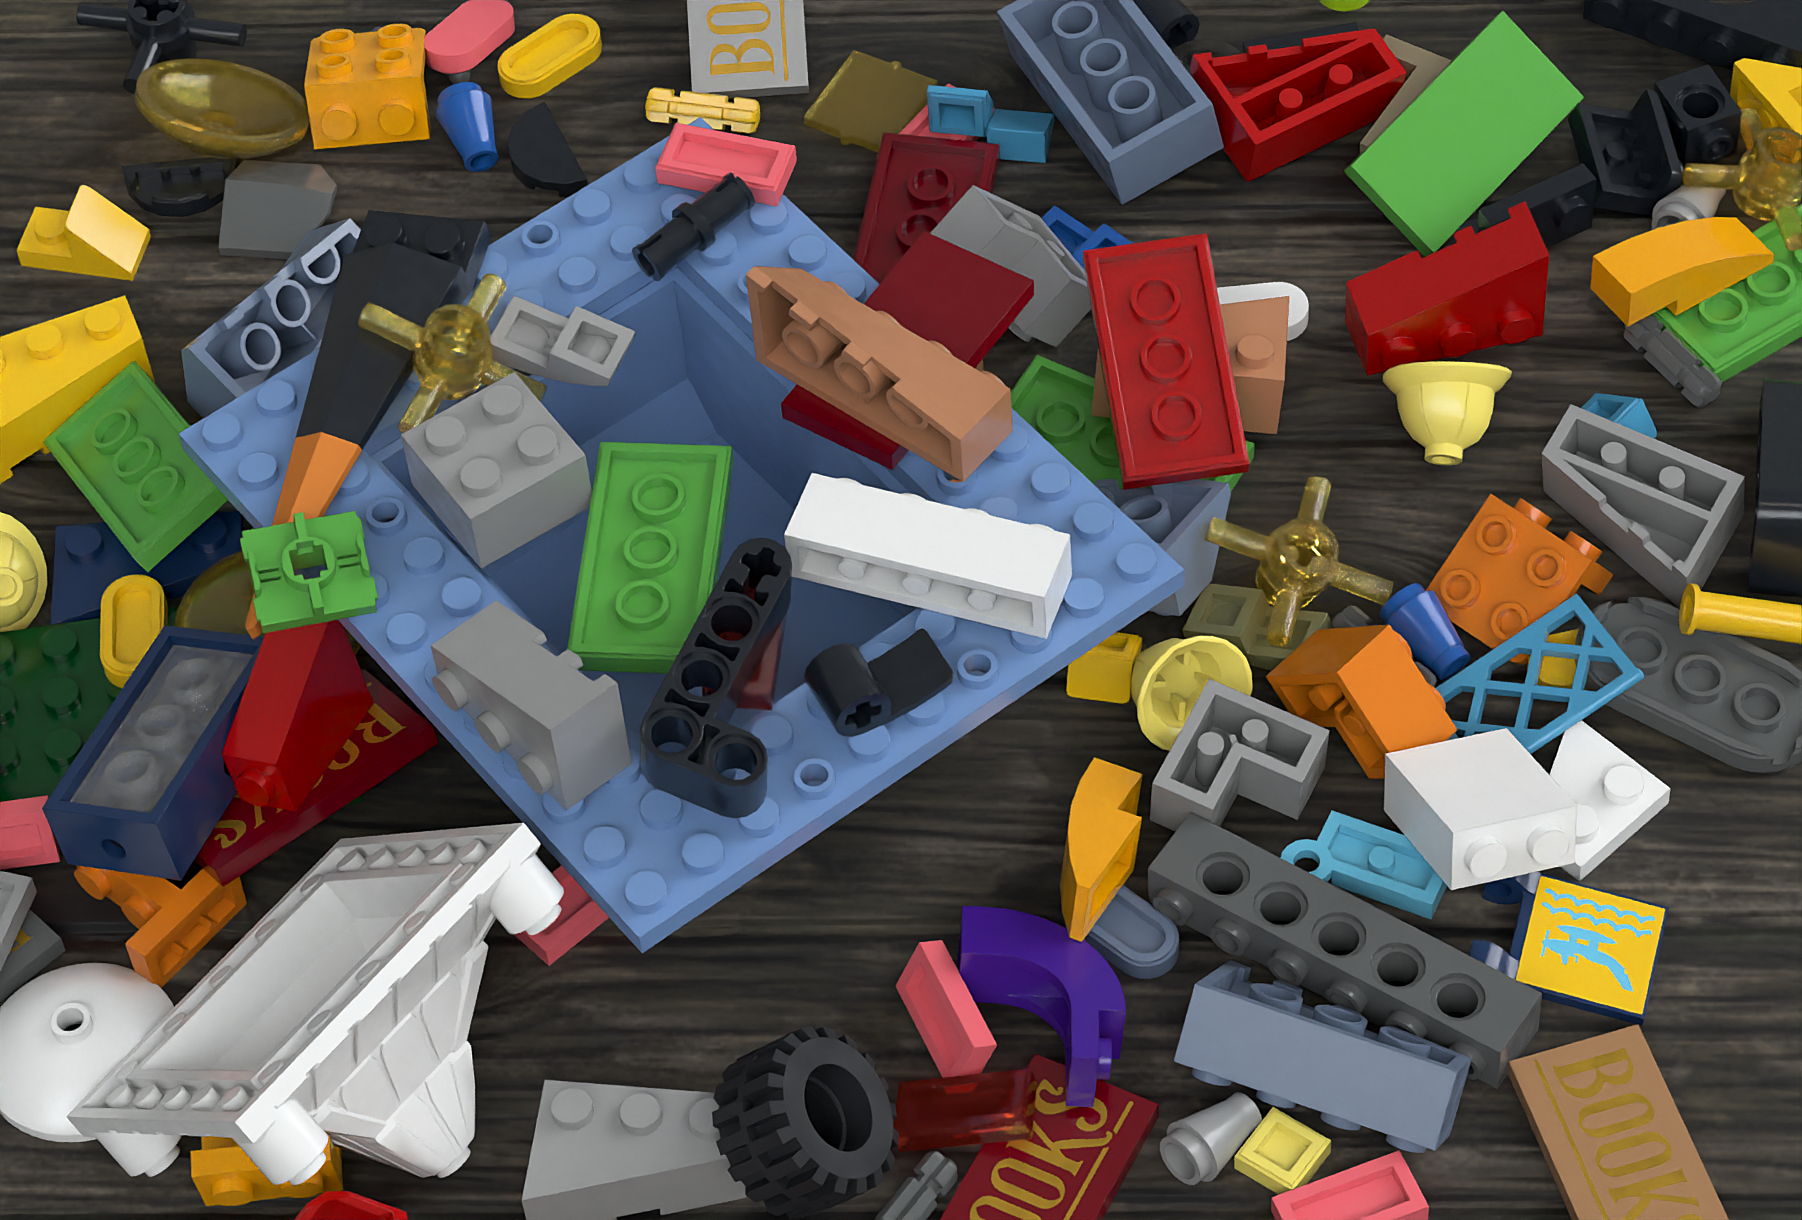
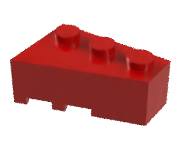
(1297, 97)
(1452, 301)

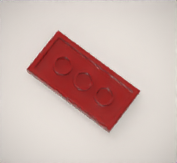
(1165, 361)

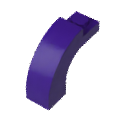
(1066, 982)

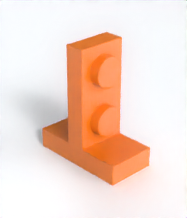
(169, 919)

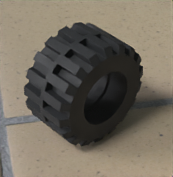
(805, 1122)

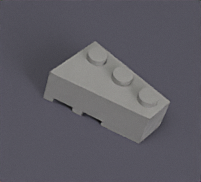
(1643, 498)
(533, 704)
(624, 1153)

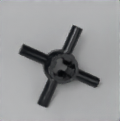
(160, 31)

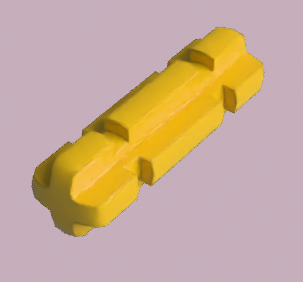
(714, 109)

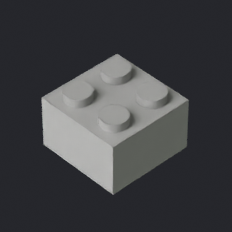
(497, 469)

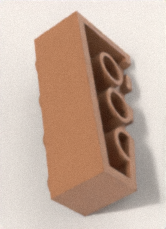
(877, 369)

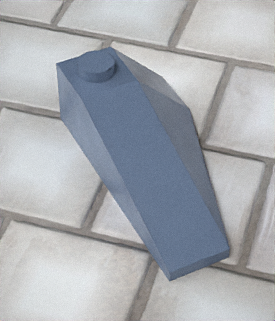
(1177, 521)

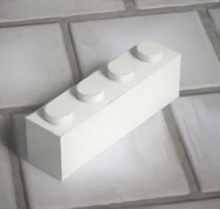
(929, 554)

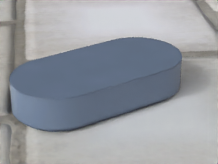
(1135, 936)

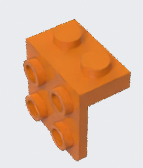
(1513, 572)

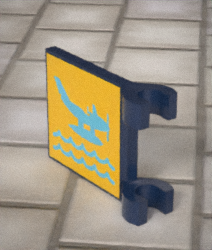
(1578, 944)

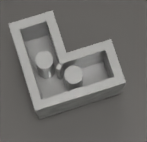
(1026, 246)
(1237, 748)

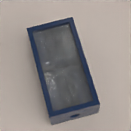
(154, 765)

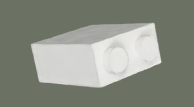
(1480, 808)

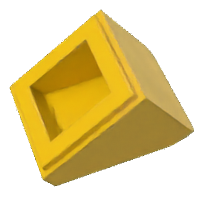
(1105, 670)

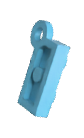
(1371, 864)

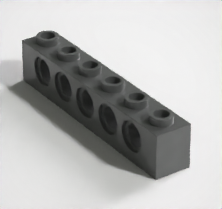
(1326, 919)

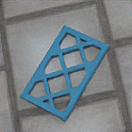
(1534, 642)

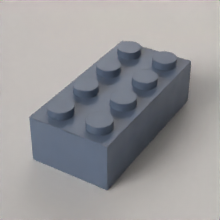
(1113, 88)

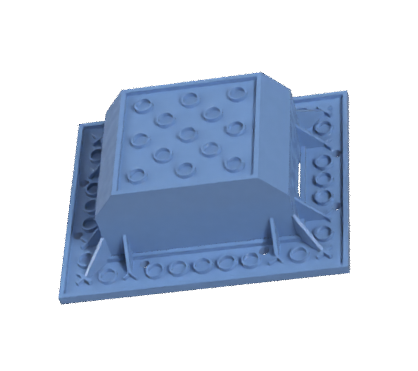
(691, 383)

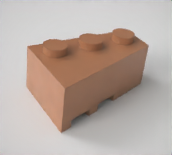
(1257, 356)

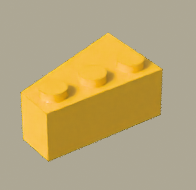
(57, 370)

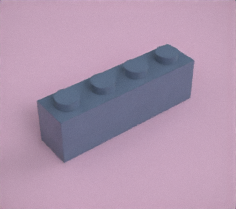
(270, 326)
(1321, 1059)

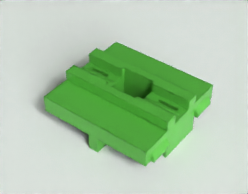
(292, 601)

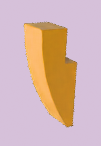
(1676, 266)
(1099, 843)

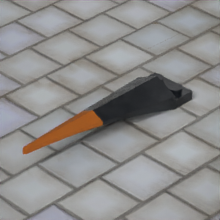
(408, 269)

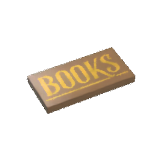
(1613, 1131)

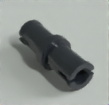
(693, 226)

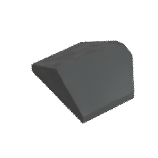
(273, 207)

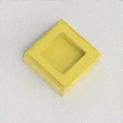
(1282, 1153)

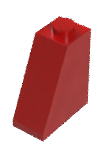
(295, 714)

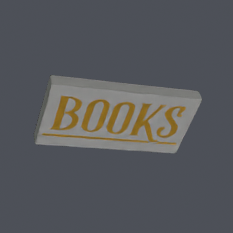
(748, 47)

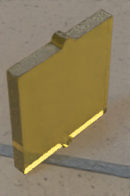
(867, 100)

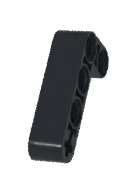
(1777, 525)
(727, 669)

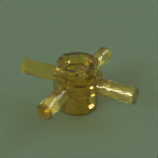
(1765, 180)
(438, 368)
(1298, 562)

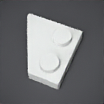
(1610, 795)

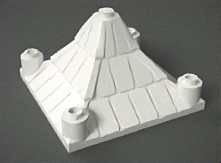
(336, 1014)

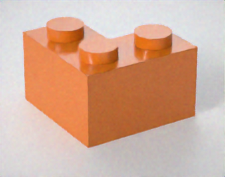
(1366, 690)

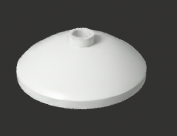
(53, 1069)

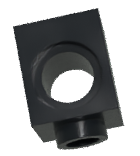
(1700, 116)

